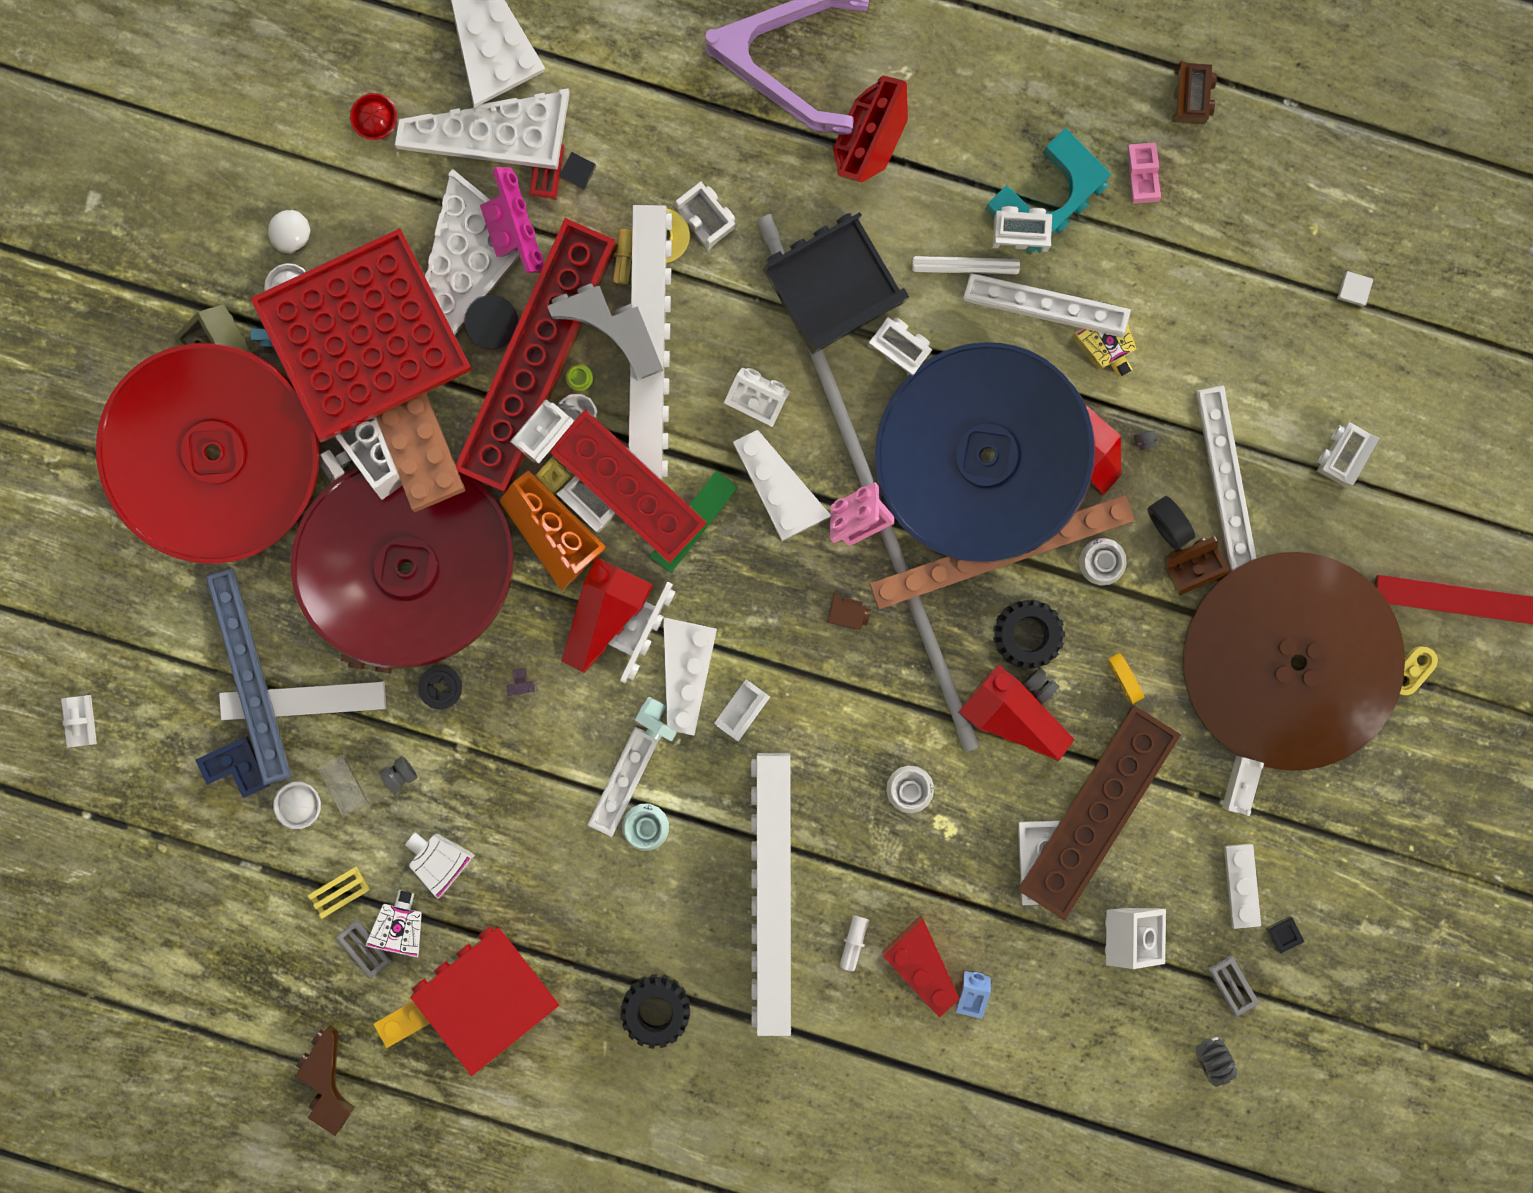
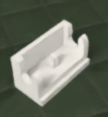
(542, 431)
(742, 710)
(1242, 785)

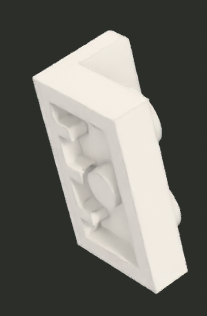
(757, 396)

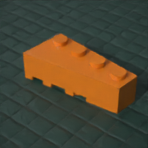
(551, 529)

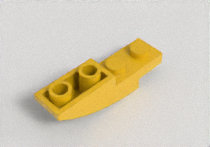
(400, 1024)

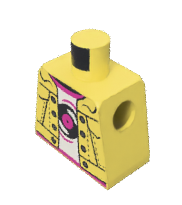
(1106, 349)

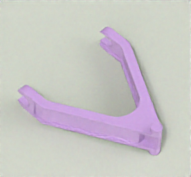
(731, 48)

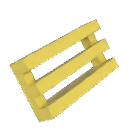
(318, 904)

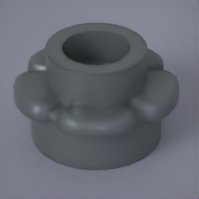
(1146, 439)

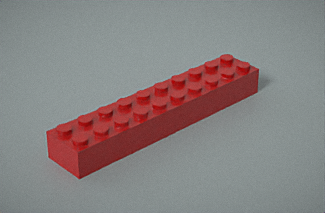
(533, 356)

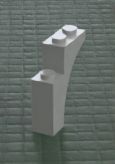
(625, 328)

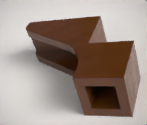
(319, 1072)

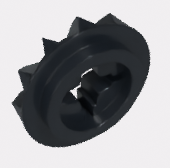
(429, 693)

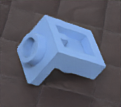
(974, 994)

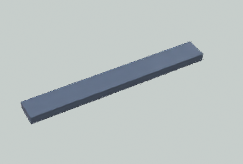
(248, 676)

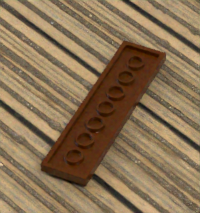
(1098, 812)

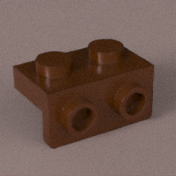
(1196, 565)

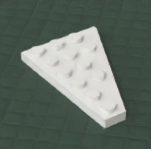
(463, 253)

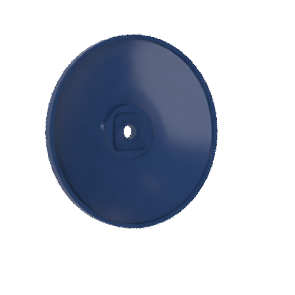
(935, 441)

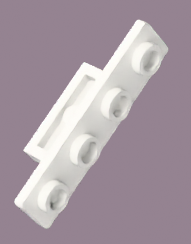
(636, 631)

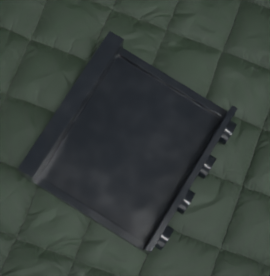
(833, 283)

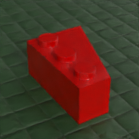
(920, 965)

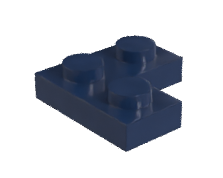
(237, 760)

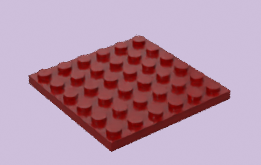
(360, 335)

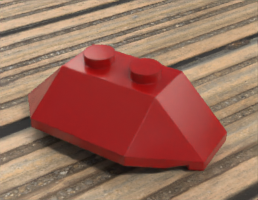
(877, 125)
(1107, 454)

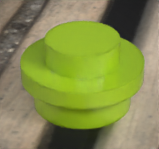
(579, 377)

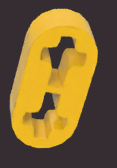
(1125, 678)

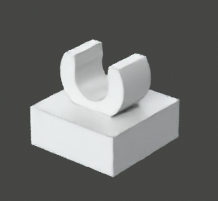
(333, 465)

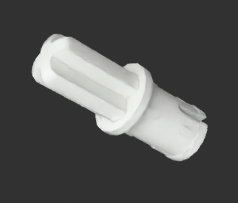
(854, 943)

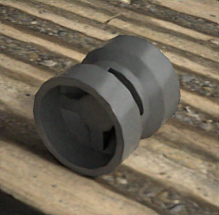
(1036, 680)
(398, 774)

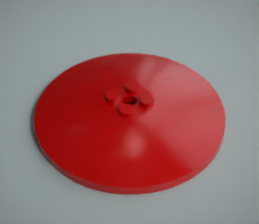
(158, 463)

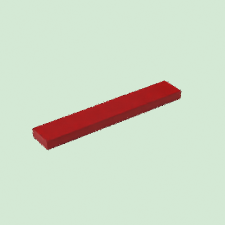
(1456, 599)

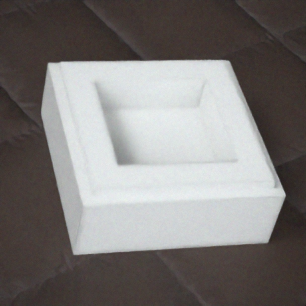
(1355, 288)

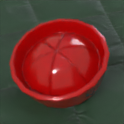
(373, 116)

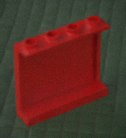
(483, 1000)

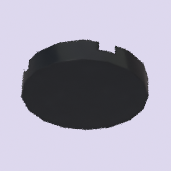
(490, 321)

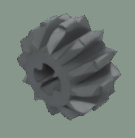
(1216, 1061)

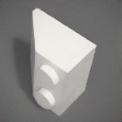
(1135, 937)

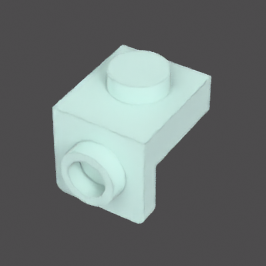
(649, 717)

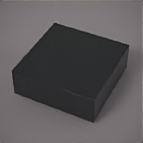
(577, 170)
(1285, 934)

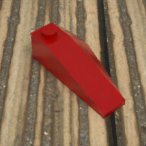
(603, 608)

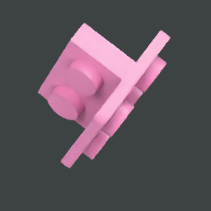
(859, 516)

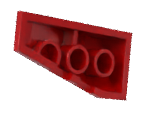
(1012, 712)

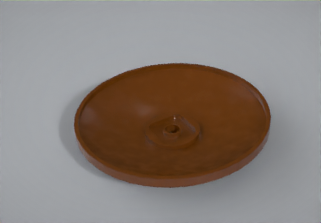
(1243, 651)

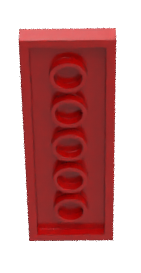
(627, 486)

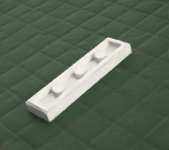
(623, 782)

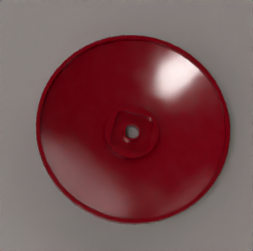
(368, 610)

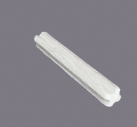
(965, 265)

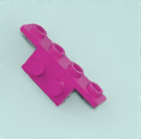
(509, 222)

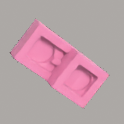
(1144, 173)

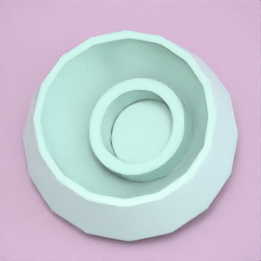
(645, 827)

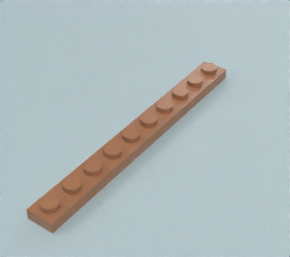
(950, 570)

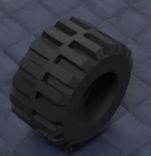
(1052, 634)
(651, 1034)

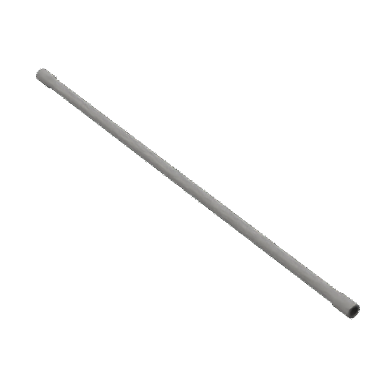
(963, 727)

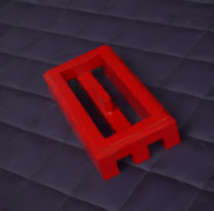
(543, 193)

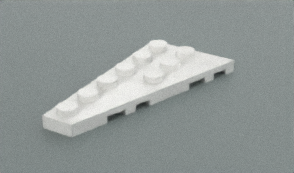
(493, 48)
(499, 131)

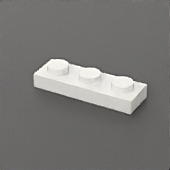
(1242, 886)

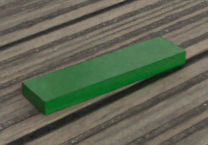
(707, 505)

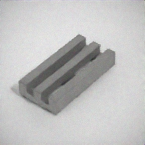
(356, 956)
(1221, 965)

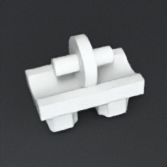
(78, 721)

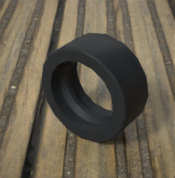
(1171, 522)

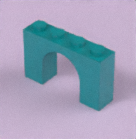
(1083, 175)

